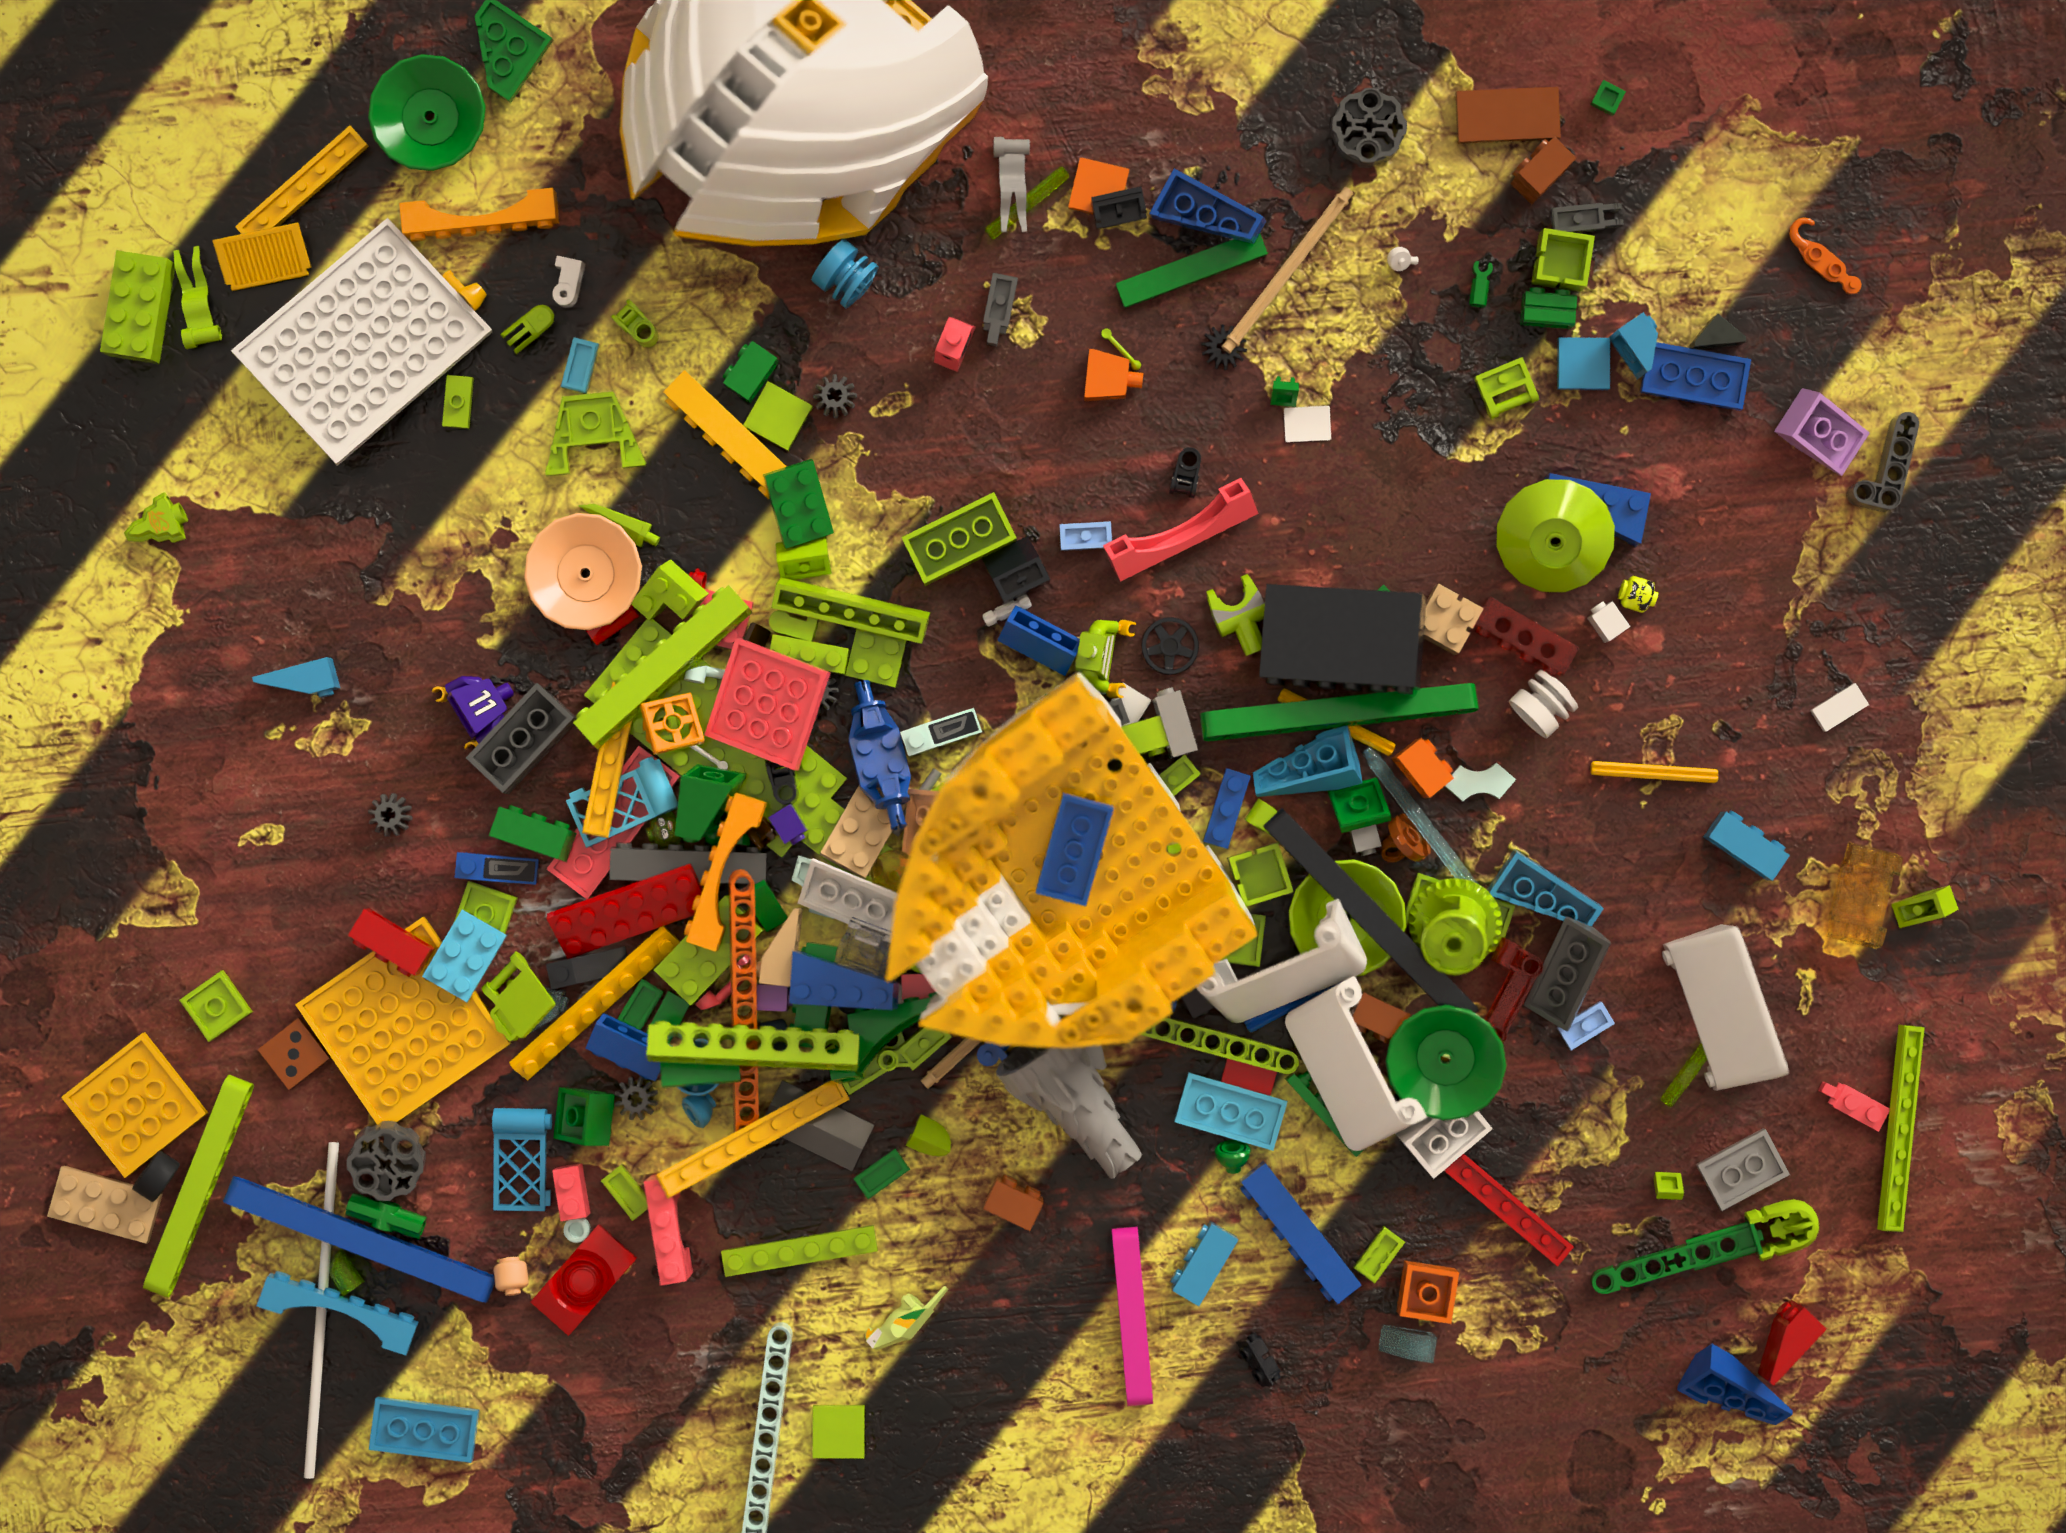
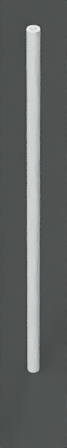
(320, 1321)

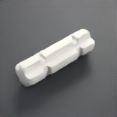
(1004, 611)

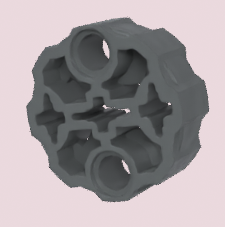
(1354, 107)
(368, 1160)

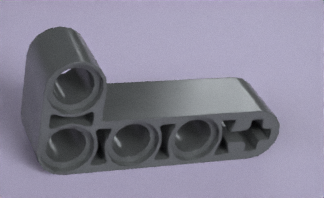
(1889, 460)

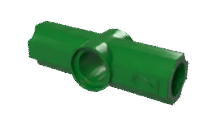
(386, 1215)

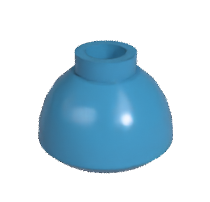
(699, 1109)

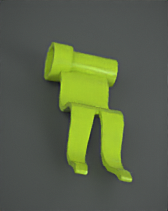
(195, 304)

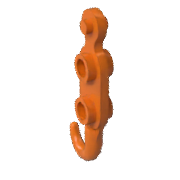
(1822, 259)

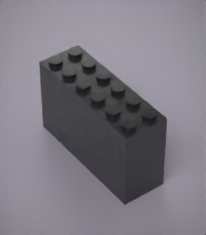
(1343, 638)

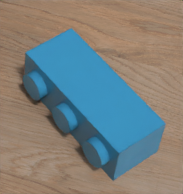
(1747, 845)
(1203, 1262)

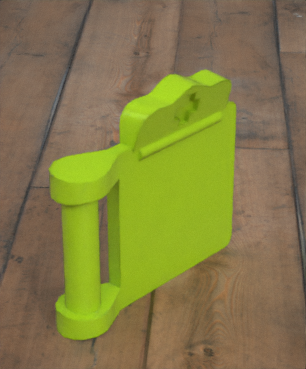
(521, 1002)

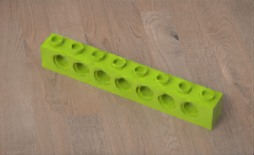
(660, 1051)

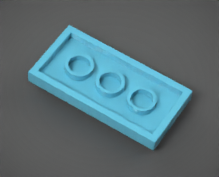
(1230, 1111)

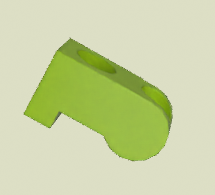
(796, 628)

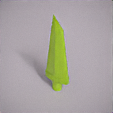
(636, 529)

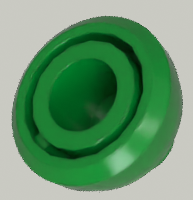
(1232, 1155)

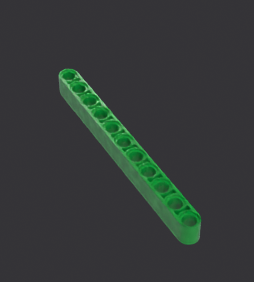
(1338, 712)

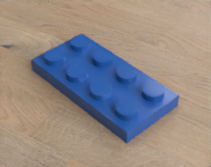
(1697, 376)
(1074, 849)

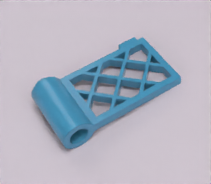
(520, 1125)

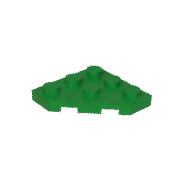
(508, 47)

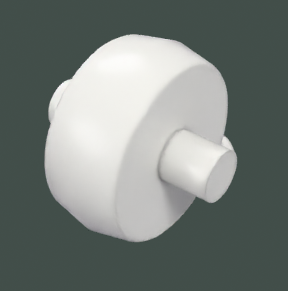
(1400, 259)

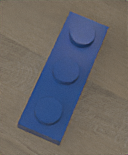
(1226, 808)

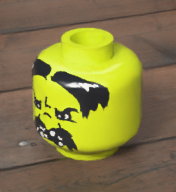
(1637, 594)

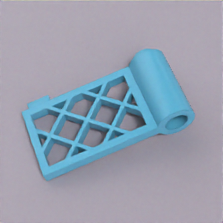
(655, 794)

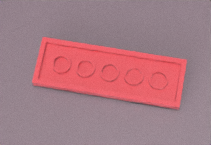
(590, 865)

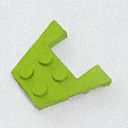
(591, 421)

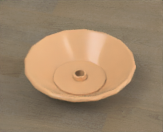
(557, 564)

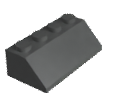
(522, 739)

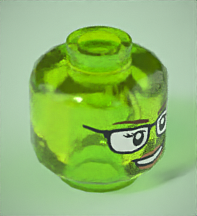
(663, 830)

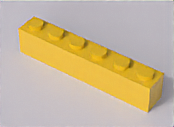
(722, 429)

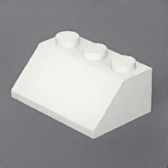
(1442, 1142)

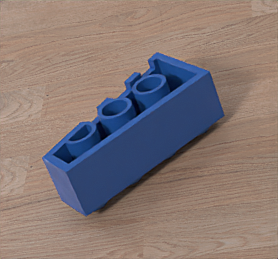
(1204, 209)
(1626, 507)
(832, 984)

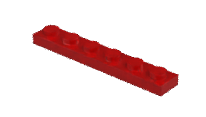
(1509, 1209)

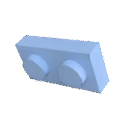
(1085, 535)
(1587, 1025)

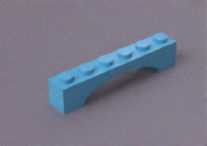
(392, 1329)

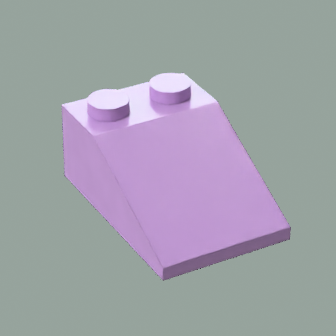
(1822, 431)

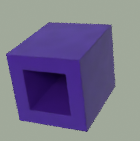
(789, 825)

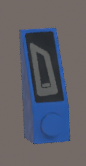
(496, 868)

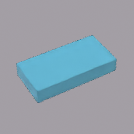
(580, 365)

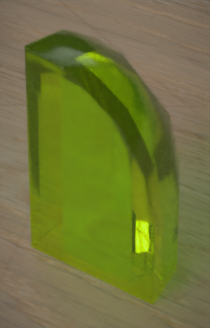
(344, 1273)

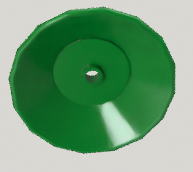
(411, 93)
(1446, 1087)

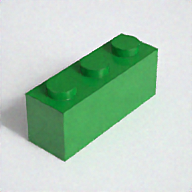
(533, 832)

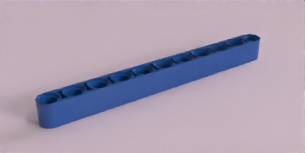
(359, 1239)

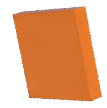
(1095, 179)

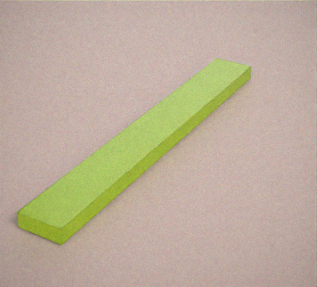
(1900, 1128)

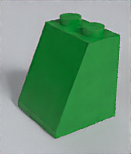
(704, 799)

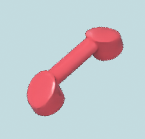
(710, 1000)

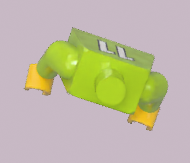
(1096, 654)

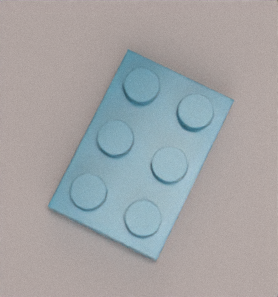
(464, 955)

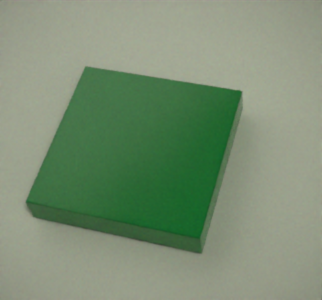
(1359, 805)

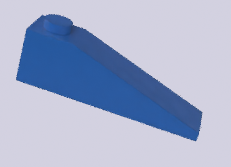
(1726, 1381)

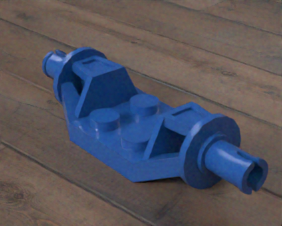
(879, 755)

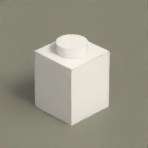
(1607, 621)

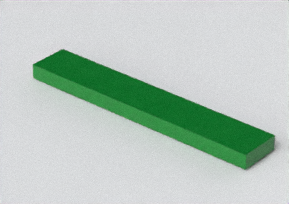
(1189, 270)

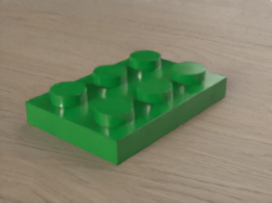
(798, 503)

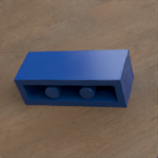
(1039, 640)
(623, 1046)

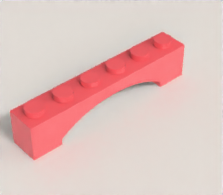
(1228, 509)

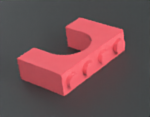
(672, 1258)

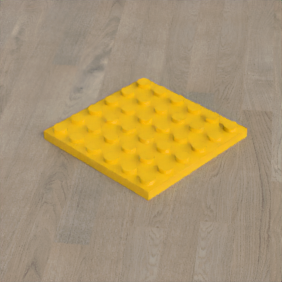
(398, 1033)

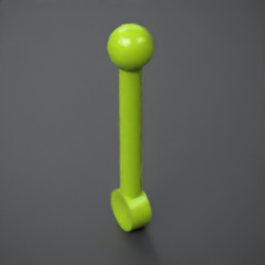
(1106, 334)

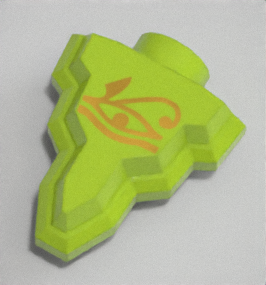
(159, 522)

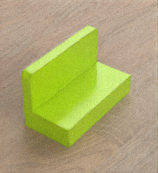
(804, 560)

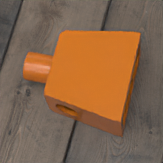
(1109, 377)

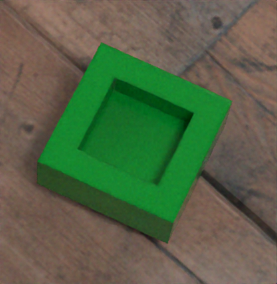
(1608, 98)

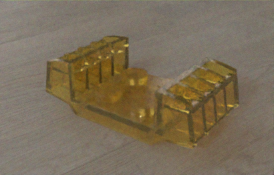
(1862, 895)

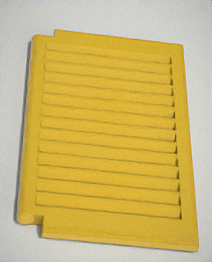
(262, 256)

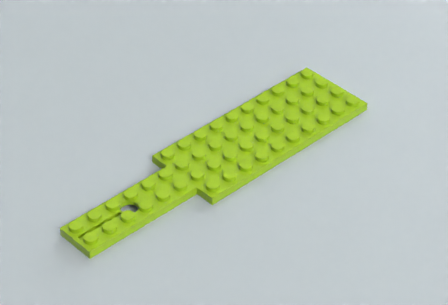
(815, 779)

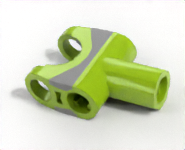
(1241, 617)

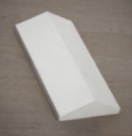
(846, 896)

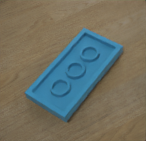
(424, 1429)

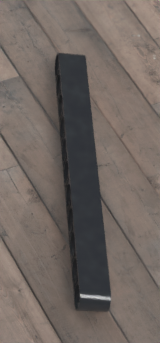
(1365, 911)

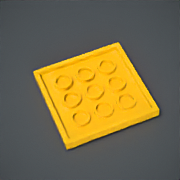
(134, 1105)

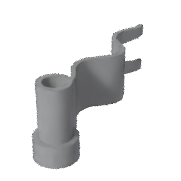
(1012, 177)

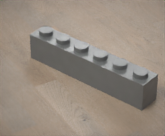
(649, 861)

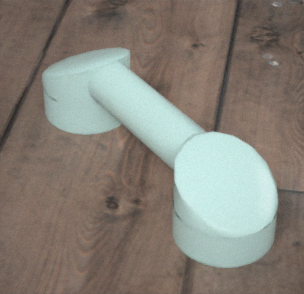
(698, 674)

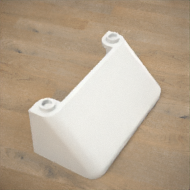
(1334, 961)
(1726, 1007)
(1346, 1070)

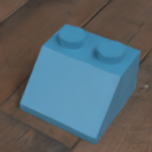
(1637, 343)

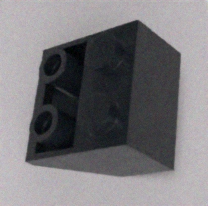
(1016, 569)

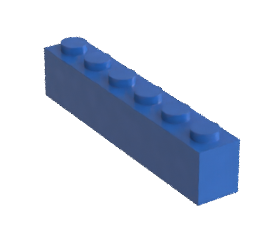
(1300, 1232)

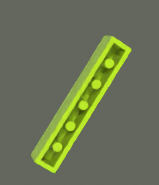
(850, 610)

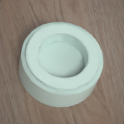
(577, 1230)

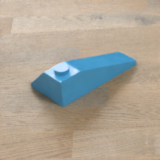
(1319, 766)

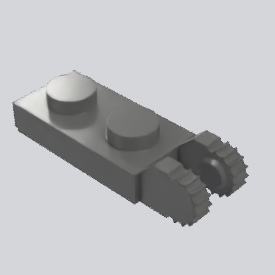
(1584, 217)

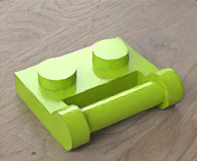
(1503, 380)

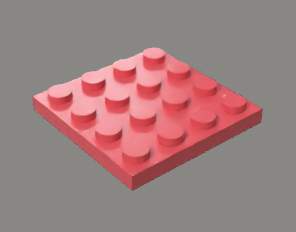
(767, 703)

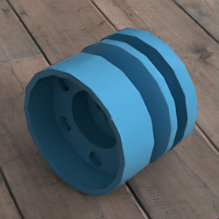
(847, 275)

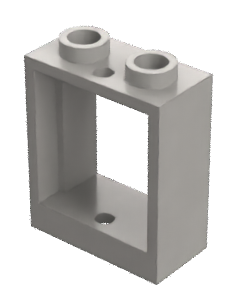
(1175, 722)

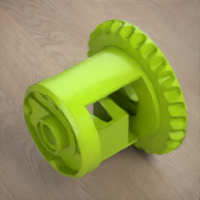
(1455, 925)

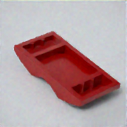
(583, 1279)

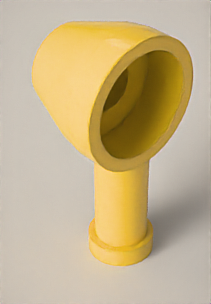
(472, 294)

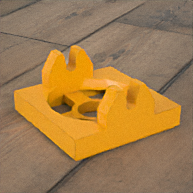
(659, 745)

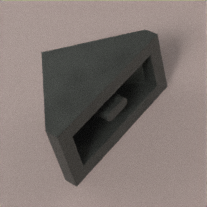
(1718, 334)

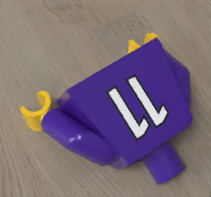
(476, 704)

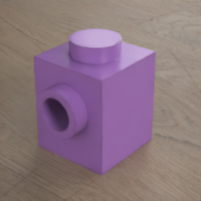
(773, 997)

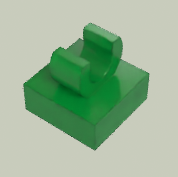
(1284, 392)

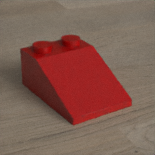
(1790, 1337)

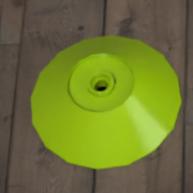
(1552, 511)
(1310, 907)

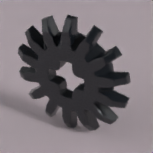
(1215, 353)

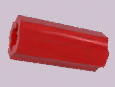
(602, 633)

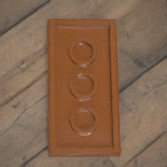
(1508, 115)

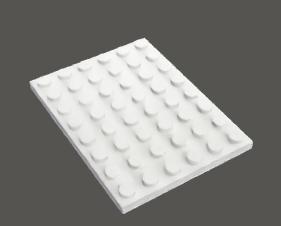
(362, 341)

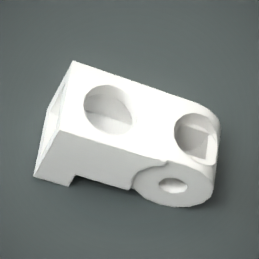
(570, 280)

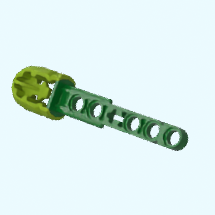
(1746, 1239)

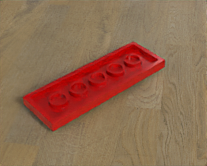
(626, 911)

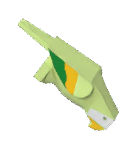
(903, 1322)

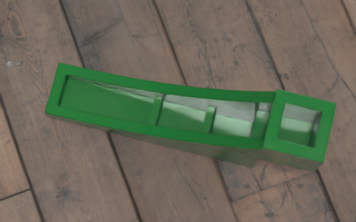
(876, 1030)

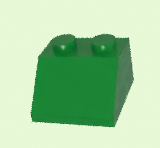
(584, 1116)

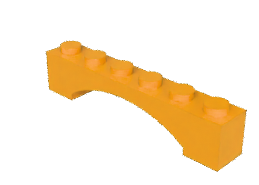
(536, 209)
(706, 926)

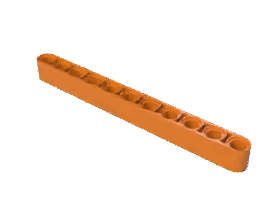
(746, 997)

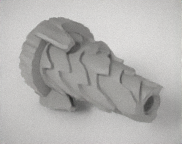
(1072, 1096)

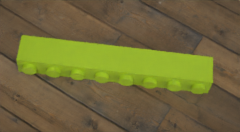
(663, 666)

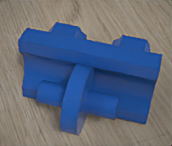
(990, 1053)

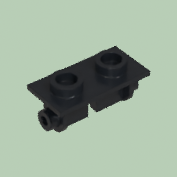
(1263, 1370)

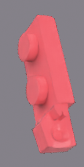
(1855, 1105)

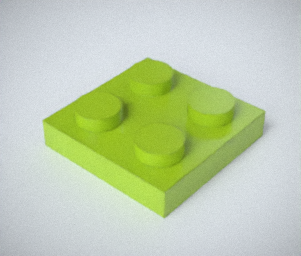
(876, 658)

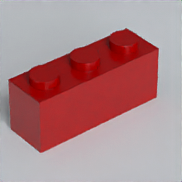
(390, 942)

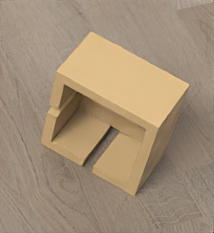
(1449, 619)

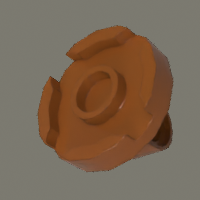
(1406, 838)

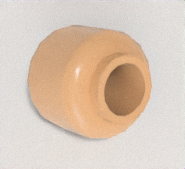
(511, 1275)

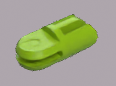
(535, 322)

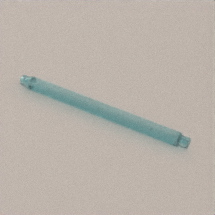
(1416, 815)

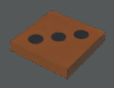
(294, 1053)

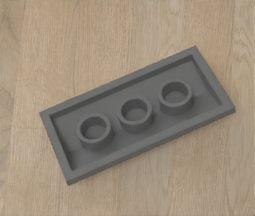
(1567, 973)
(832, 1135)

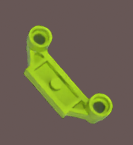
(914, 1050)

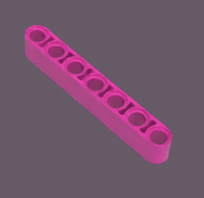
(1132, 1316)

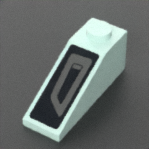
(940, 732)

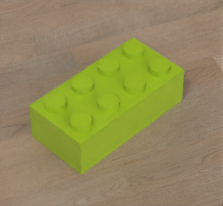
(137, 307)
(959, 539)
(694, 968)

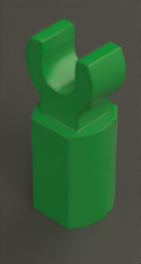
(1479, 286)

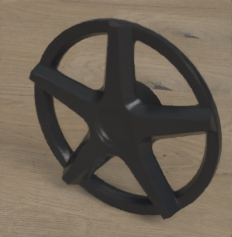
(1170, 646)

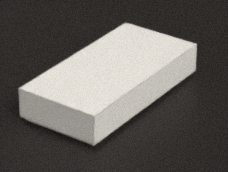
(1839, 707)

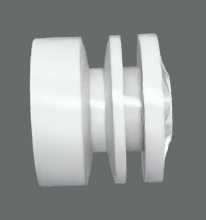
(1547, 699)

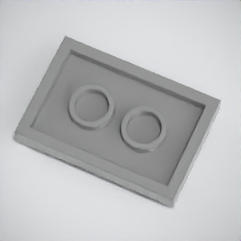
(1742, 1169)

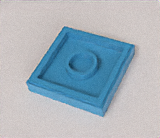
(1583, 363)

